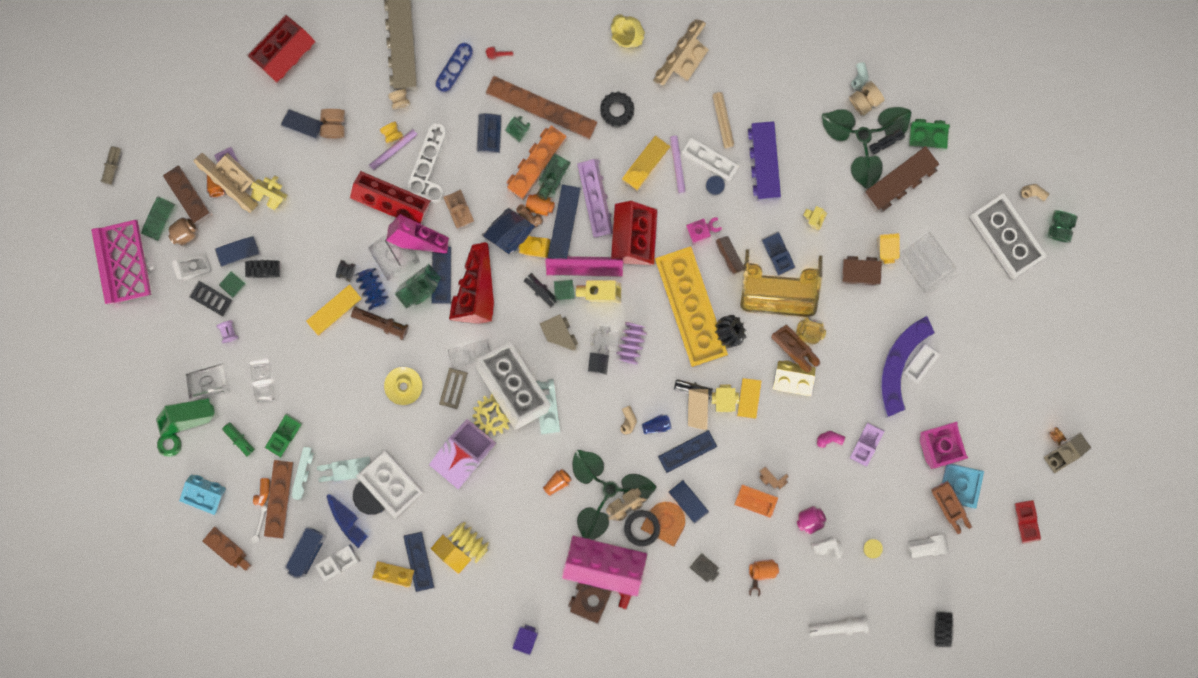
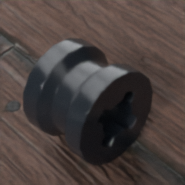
(345, 270)

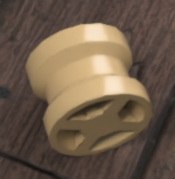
(399, 99)

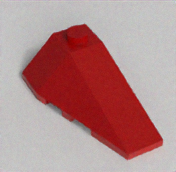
(475, 296)

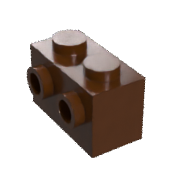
(861, 271)

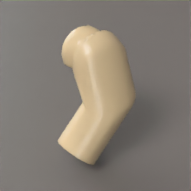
(630, 421)

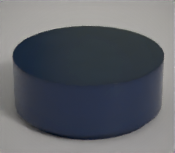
(715, 185)

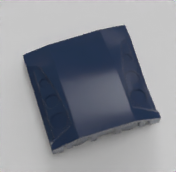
(508, 231)

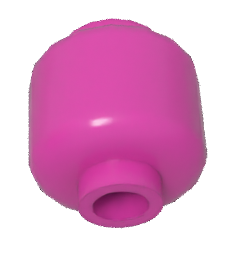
(811, 520)

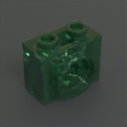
(418, 287)

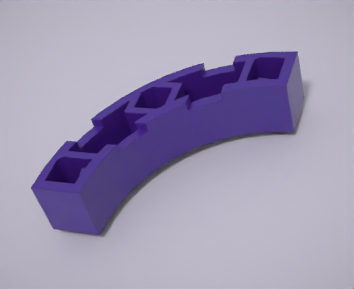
(894, 364)

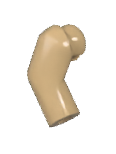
(1034, 190)

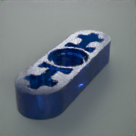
(466, 58)

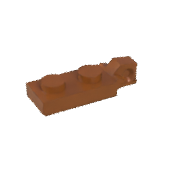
(226, 549)

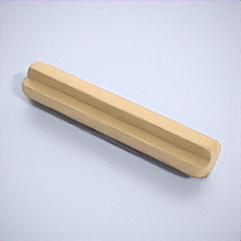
(723, 120)

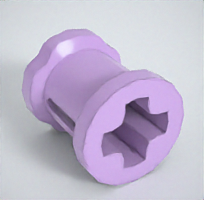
(227, 325)

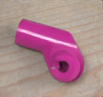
(828, 437)

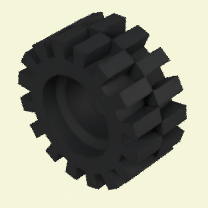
(614, 120)
(262, 268)
(943, 629)

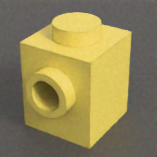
(725, 398)

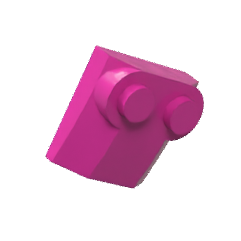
(942, 445)

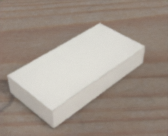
(920, 363)

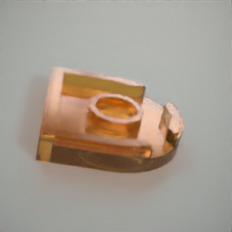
(670, 519)

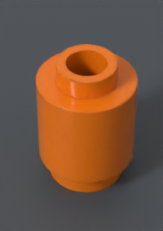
(540, 206)
(763, 570)

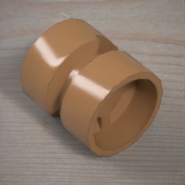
(332, 123)

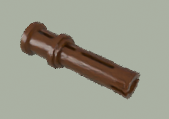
(387, 325)

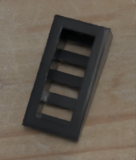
(196, 289)

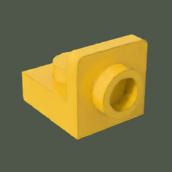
(535, 247)

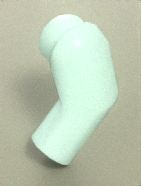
(862, 77)

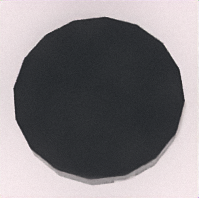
(366, 501)

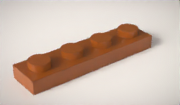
(278, 499)

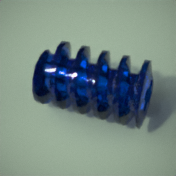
(371, 288)

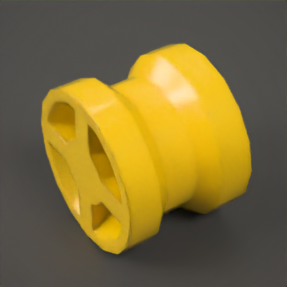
(391, 132)

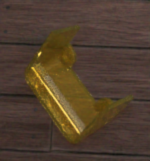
(780, 294)

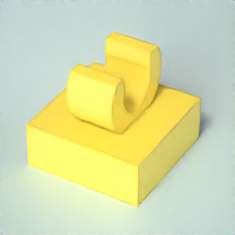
(815, 217)

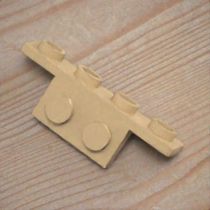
(685, 56)
(230, 177)

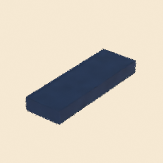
(442, 265)
(687, 451)
(419, 561)

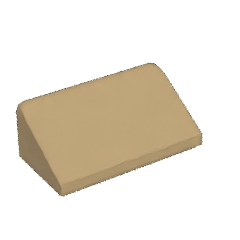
(698, 408)

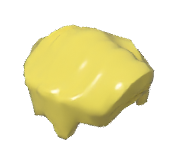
(627, 31)

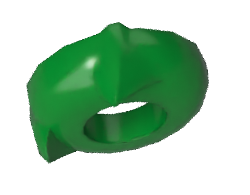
(172, 452)

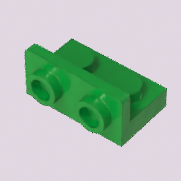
(929, 134)

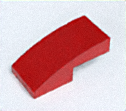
(1027, 522)

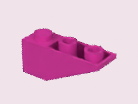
(415, 236)

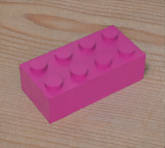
(604, 565)

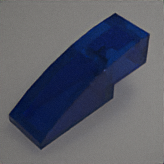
(346, 521)

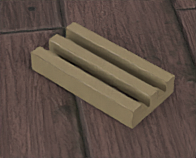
(458, 372)

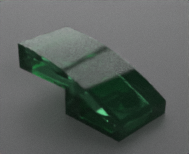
(157, 218)

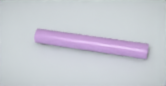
(393, 149)
(677, 164)

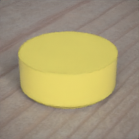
(873, 548)

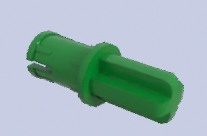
(238, 439)

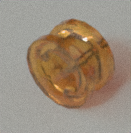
(1057, 436)

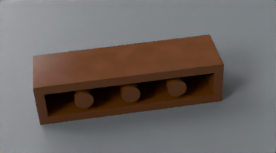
(900, 179)

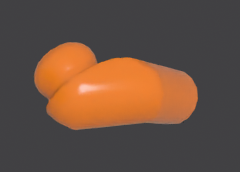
(264, 492)

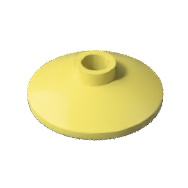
(396, 378)

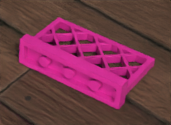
(106, 262)
(584, 267)

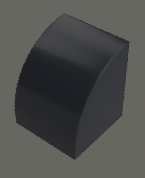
(598, 363)

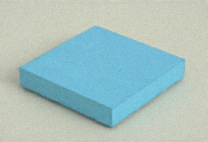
(965, 483)

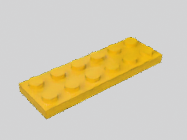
(690, 306)

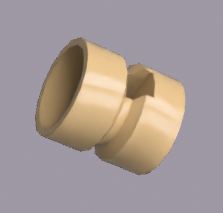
(867, 98)

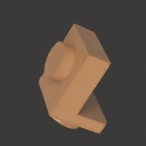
(767, 478)

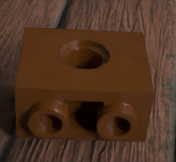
(580, 606)

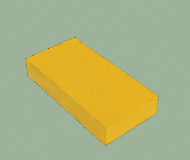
(749, 398)

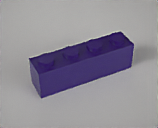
(765, 161)

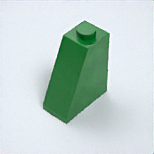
(184, 416)

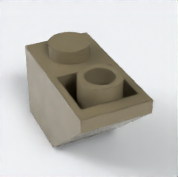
(557, 333)
(1067, 452)

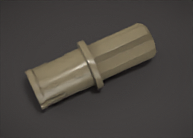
(111, 165)

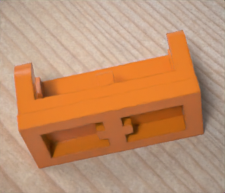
(756, 501)

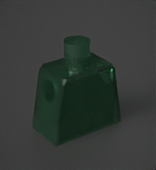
(557, 170)

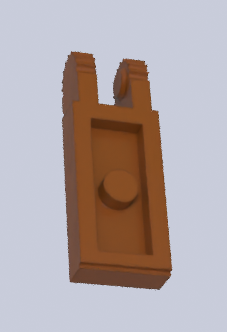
(795, 348)
(951, 505)

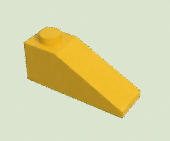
(645, 163)

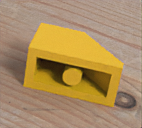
(888, 248)

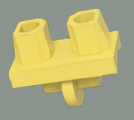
(269, 188)

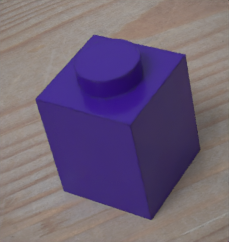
(525, 639)

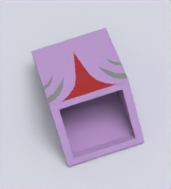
(462, 453)

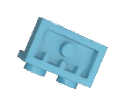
(202, 494)

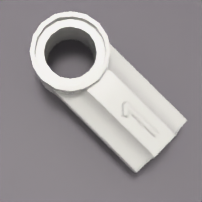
(931, 546)

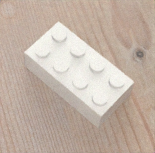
(1007, 236)
(512, 385)

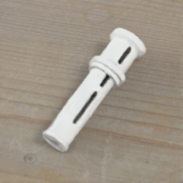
(849, 626)

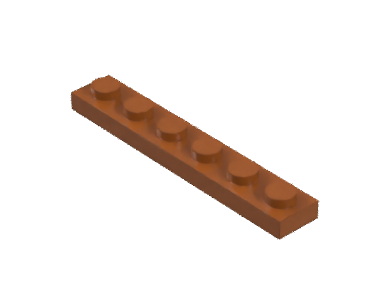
(541, 107)

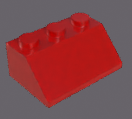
(281, 48)
(634, 233)

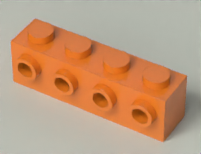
(534, 166)

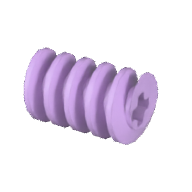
(631, 343)

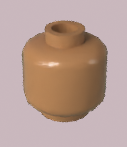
(182, 231)

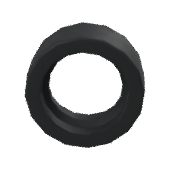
(646, 542)

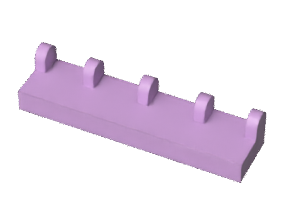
(595, 198)

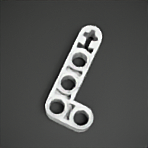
(431, 161)

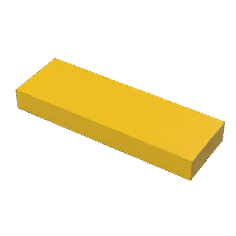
(334, 310)

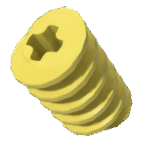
(469, 541)

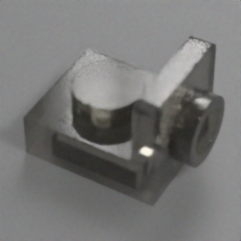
(705, 568)

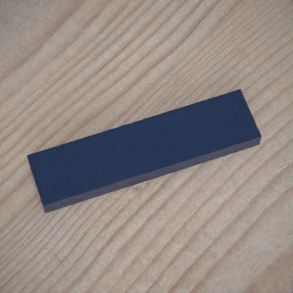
(564, 222)

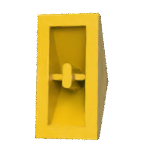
(450, 554)

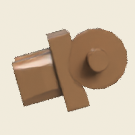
(458, 209)

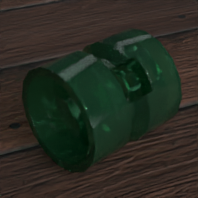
(1062, 226)

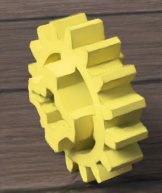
(481, 410)

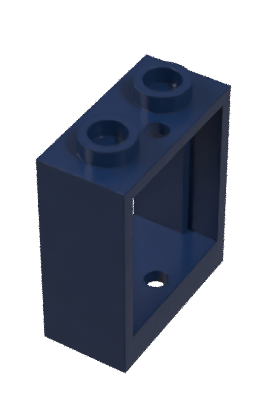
(305, 552)

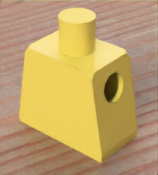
(607, 291)

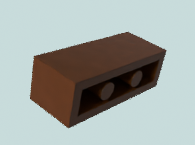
(187, 195)

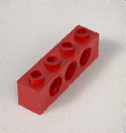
(389, 198)

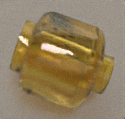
(811, 330)

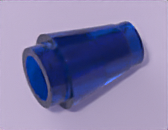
(657, 425)

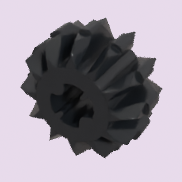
(730, 331)

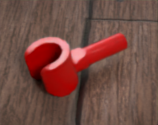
(492, 53)

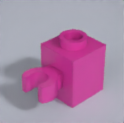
(700, 231)

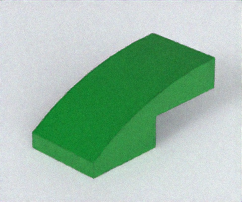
(283, 435)

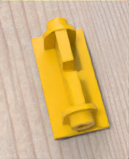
(393, 574)

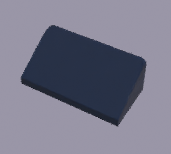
(302, 124)
(489, 133)

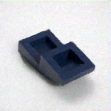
(237, 251)
(778, 253)
(688, 501)

